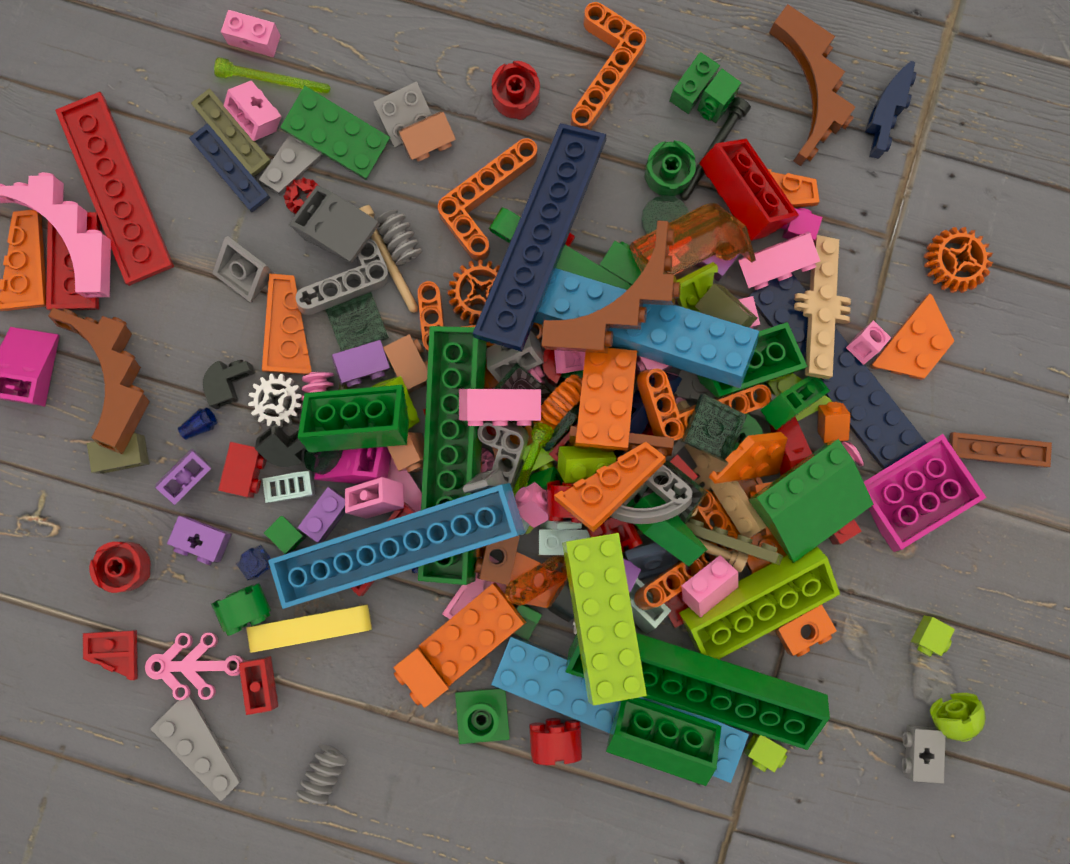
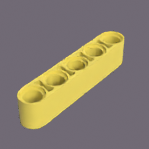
(309, 628)

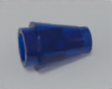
(200, 422)

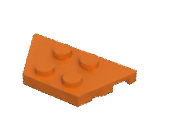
(917, 343)
(754, 457)

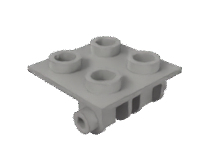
(402, 110)

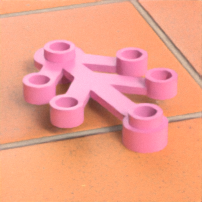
(189, 666)

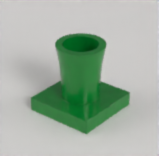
(486, 702)

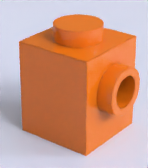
(833, 422)

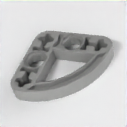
(660, 513)

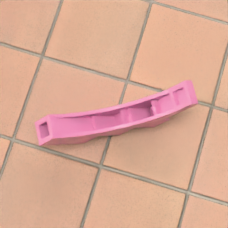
(88, 248)

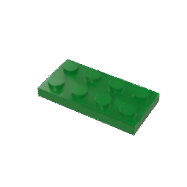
(335, 132)

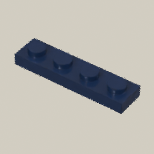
(229, 167)

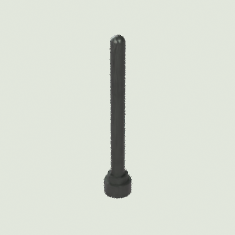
(738, 109)

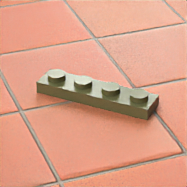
(231, 132)
(742, 543)

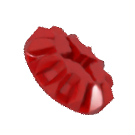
(292, 193)

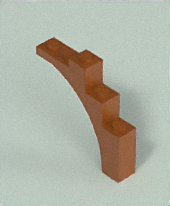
(811, 47)
(593, 332)
(123, 402)

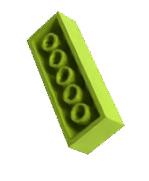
(762, 604)
(604, 619)

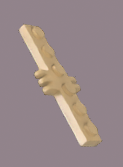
(823, 309)
(728, 493)

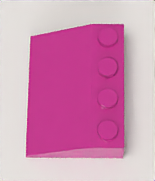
(921, 493)

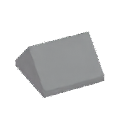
(241, 270)

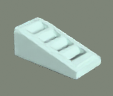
(308, 481)
(565, 524)

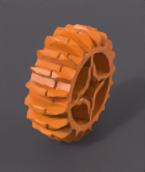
(975, 265)
(469, 275)
(561, 401)

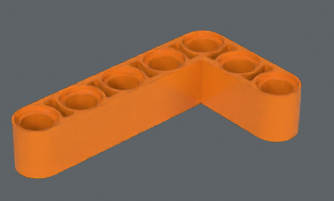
(611, 69)
(482, 193)
(435, 306)
(678, 419)
(677, 573)

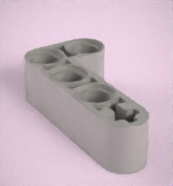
(340, 281)
(505, 447)

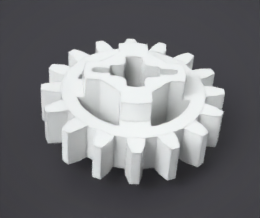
(284, 395)

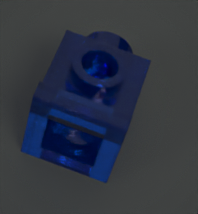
(254, 562)

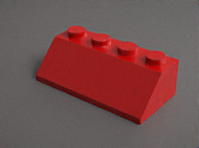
(748, 188)

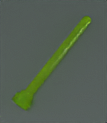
(225, 69)
(541, 435)

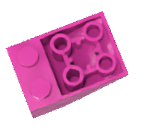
(27, 365)
(359, 466)

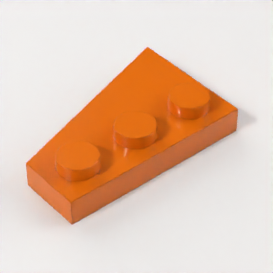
(798, 189)

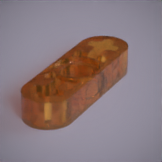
(550, 581)

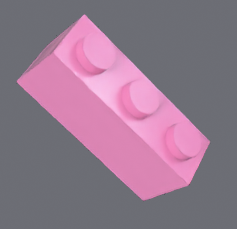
(780, 261)
(500, 406)

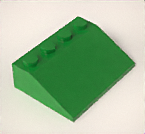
(813, 500)

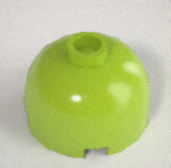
(960, 717)

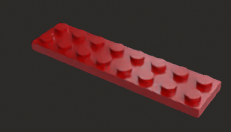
(114, 188)

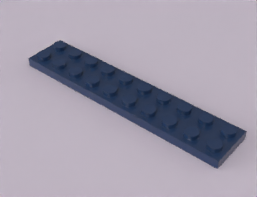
(540, 237)
(872, 411)

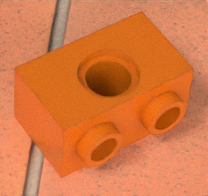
(820, 626)

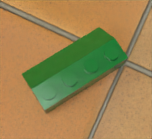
(773, 357)
(354, 419)
(665, 740)

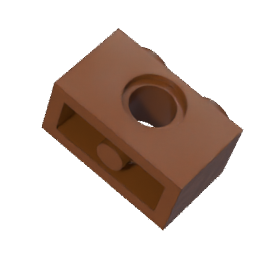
(500, 571)

